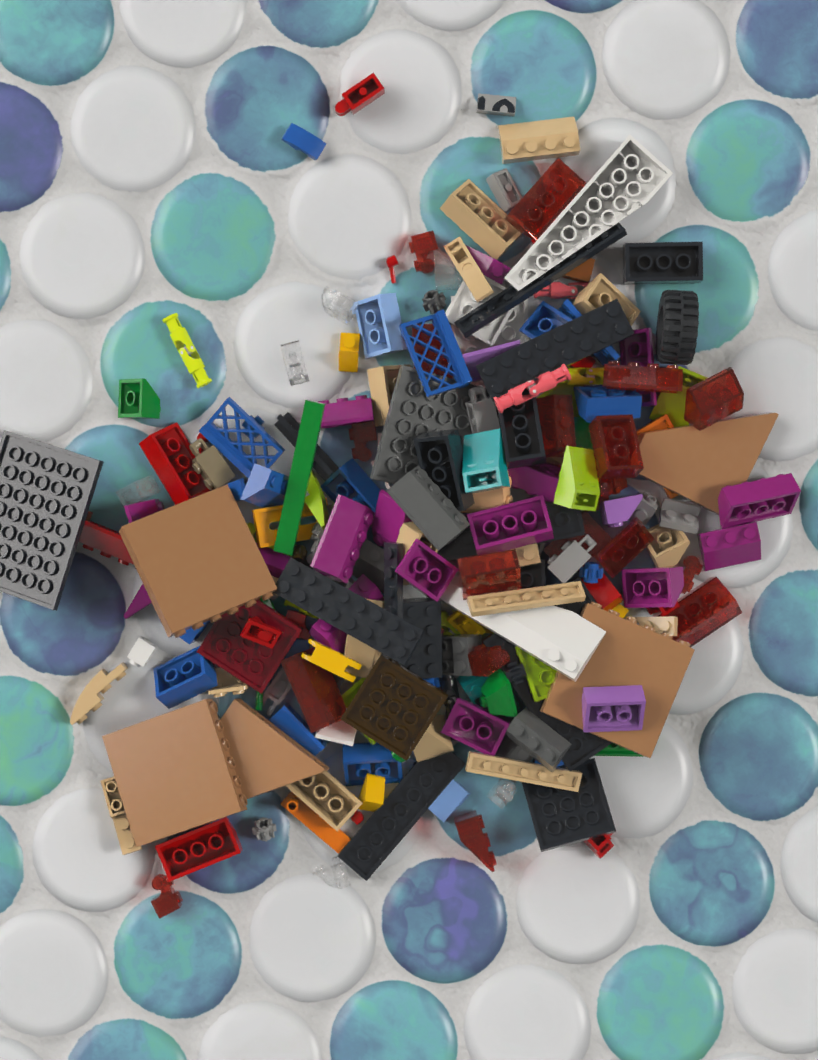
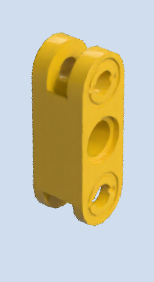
(331, 660)

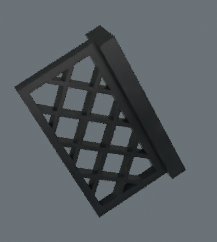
(322, 462)

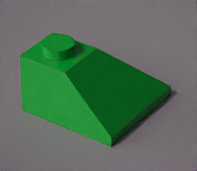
(137, 400)
(498, 695)

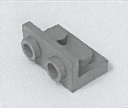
(679, 515)

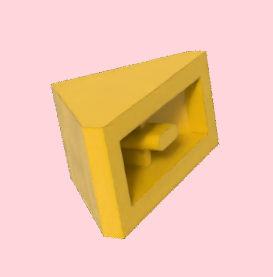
(372, 792)

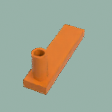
(335, 839)

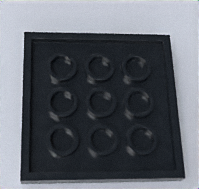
(570, 816)

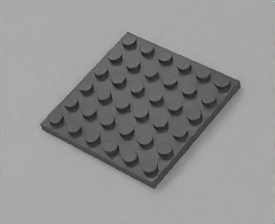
(413, 415)

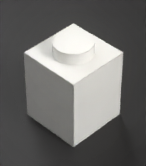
(141, 652)

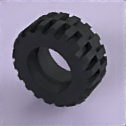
(677, 327)

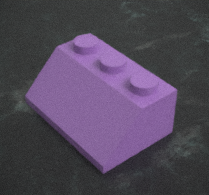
(477, 357)
(618, 510)
(613, 708)

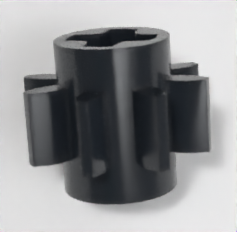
(515, 672)

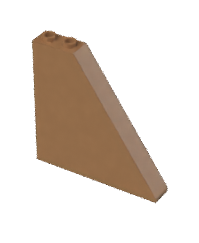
(707, 460)
(264, 753)

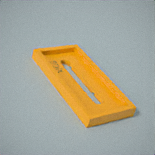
(265, 516)

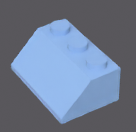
(379, 325)

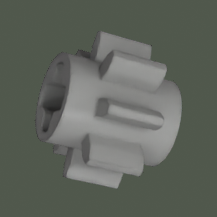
(264, 829)

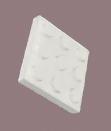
(465, 302)

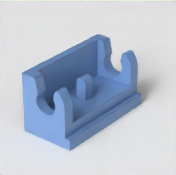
(449, 801)

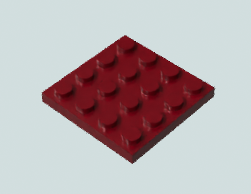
(242, 657)

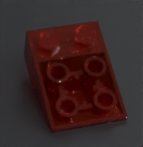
(471, 835)

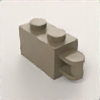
(210, 465)

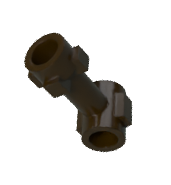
(300, 555)

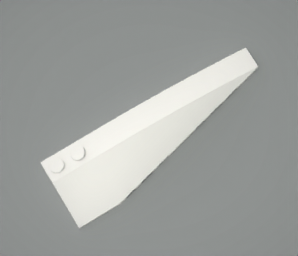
(610, 196)
(546, 633)

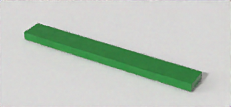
(299, 477)

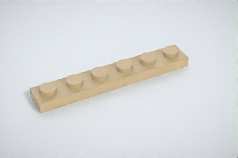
(526, 598)
(522, 771)

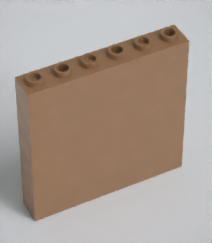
(198, 561)
(625, 658)
(175, 772)

